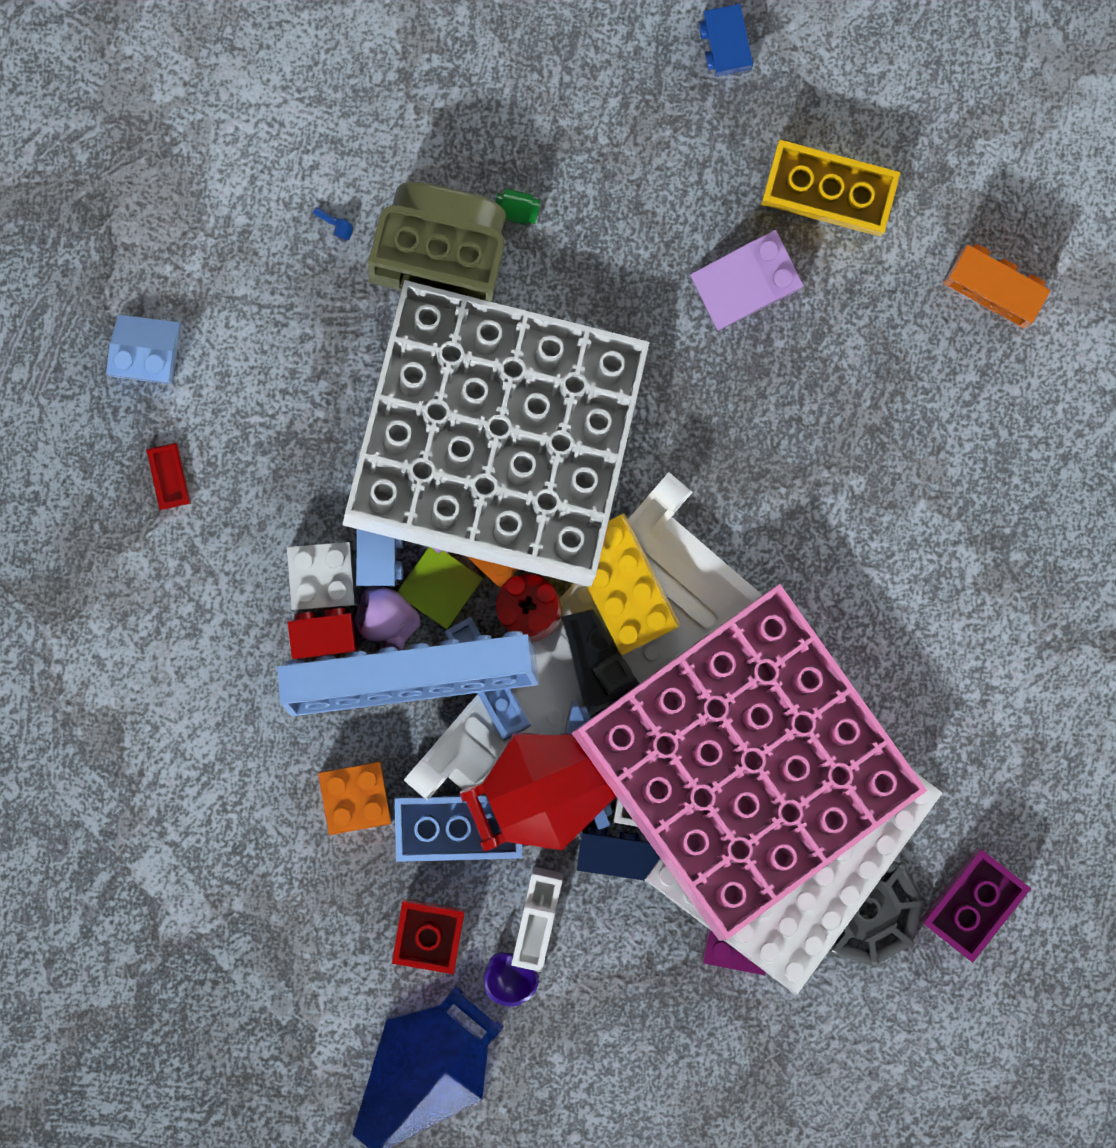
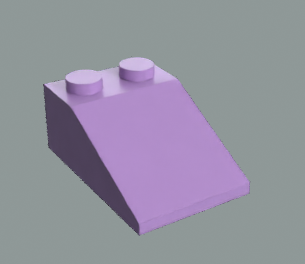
(747, 280)

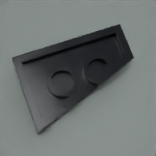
(589, 647)

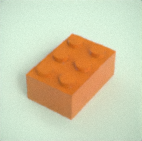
(997, 285)

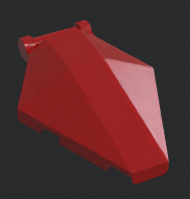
(539, 792)

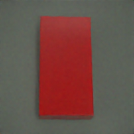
(168, 476)

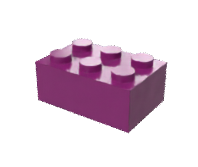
(975, 904)

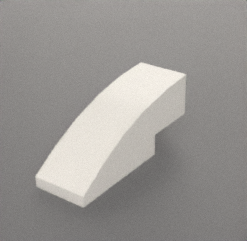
(537, 919)

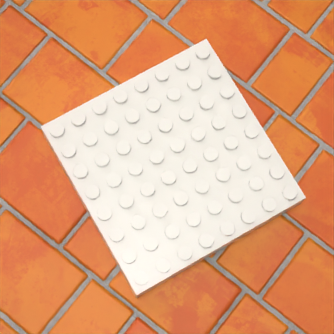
(497, 434)

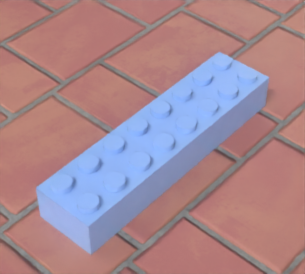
(408, 674)

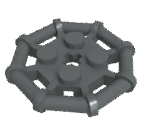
(884, 920)

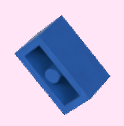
(726, 40)

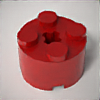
(519, 593)

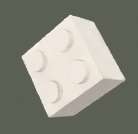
(321, 576)

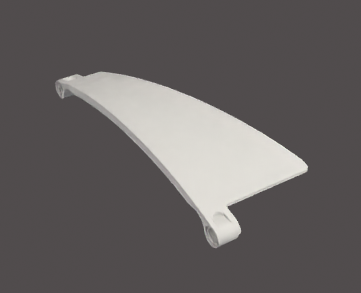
(700, 591)

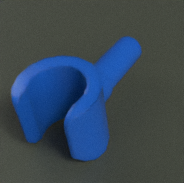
(343, 228)

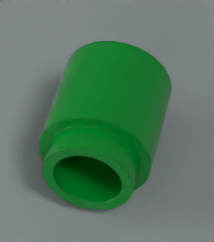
(519, 206)

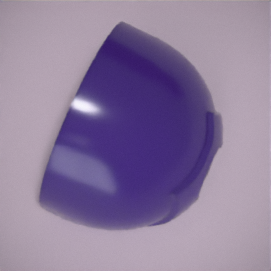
(508, 983)

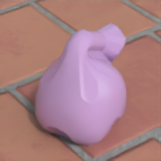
(385, 617)

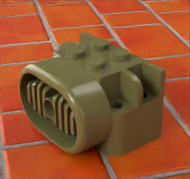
(439, 241)

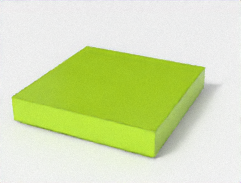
(439, 586)

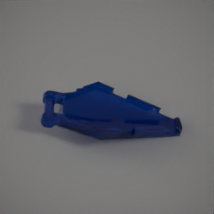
(424, 1071)

